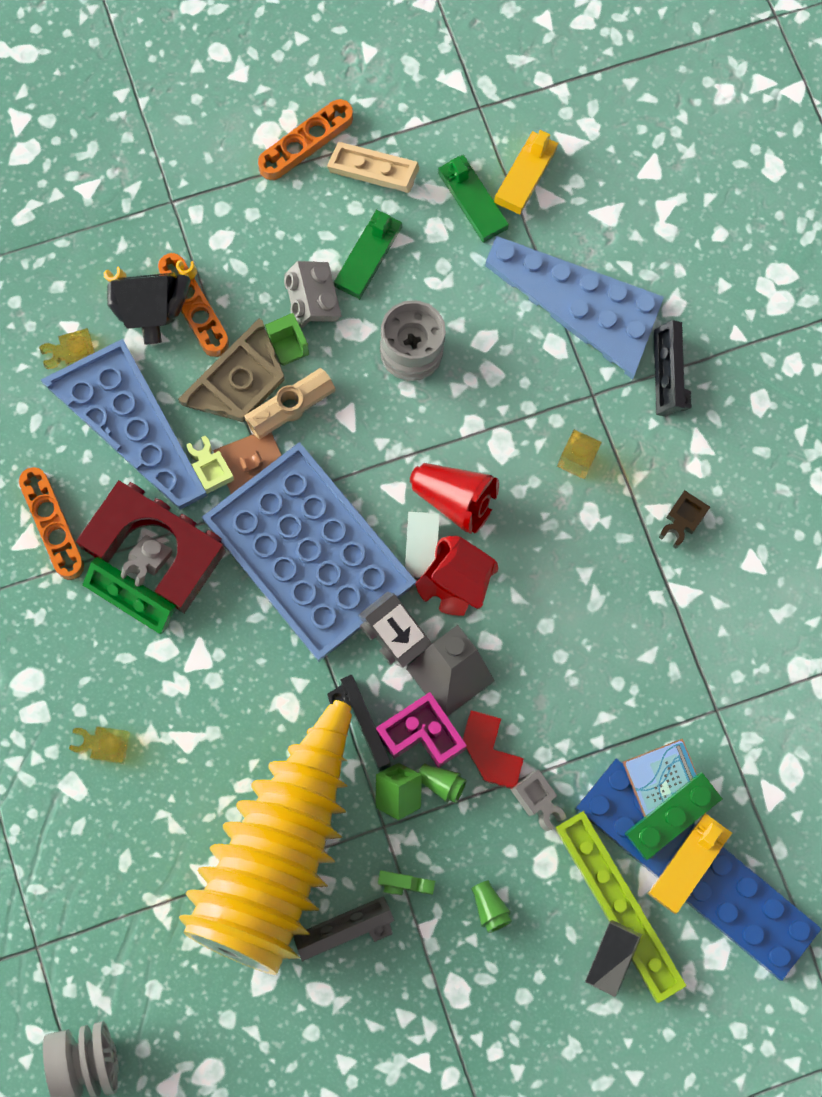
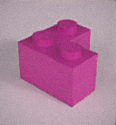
(423, 723)

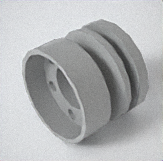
(415, 326)
(87, 1063)

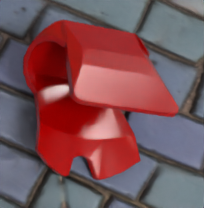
(457, 576)

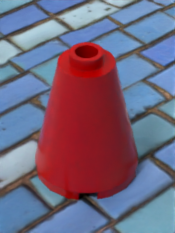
(456, 493)

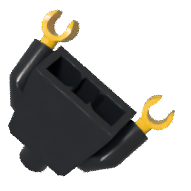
(148, 299)

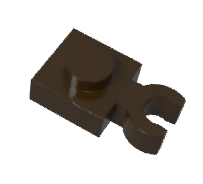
(685, 515)

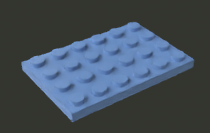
(307, 550)

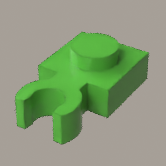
(396, 883)

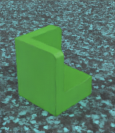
(287, 339)
(398, 791)

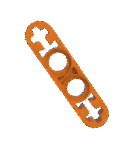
(302, 136)
(197, 303)
(53, 522)

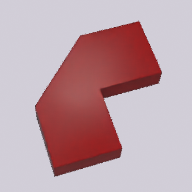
(493, 765)

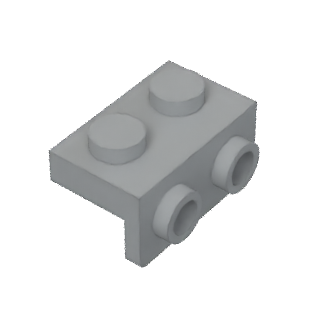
(312, 292)

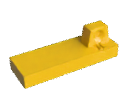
(526, 172)
(689, 863)

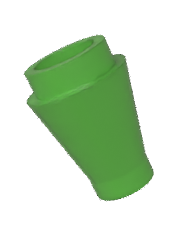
(443, 782)
(490, 907)

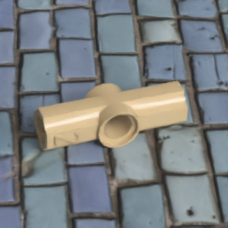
(273, 412)

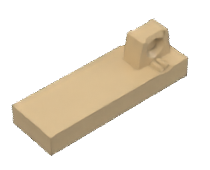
(373, 167)

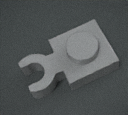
(146, 557)
(536, 797)

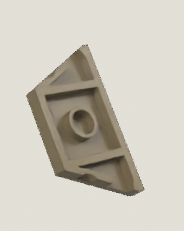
(238, 378)

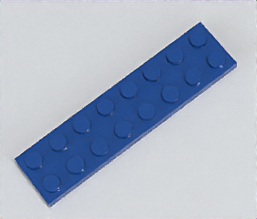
(727, 893)

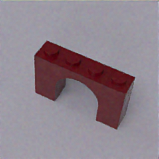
(128, 510)

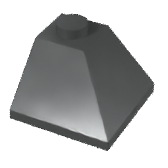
(451, 671)

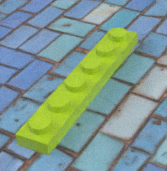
(620, 904)

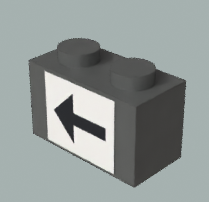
(394, 630)

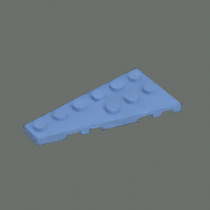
(590, 305)
(119, 406)

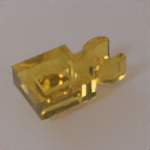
(72, 348)
(106, 744)

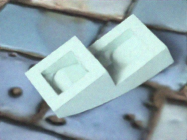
(421, 542)

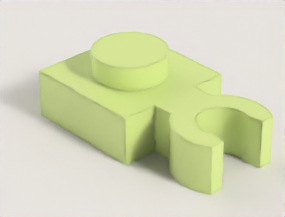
(210, 467)

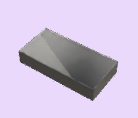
(613, 958)

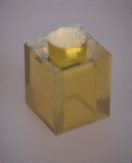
(579, 454)

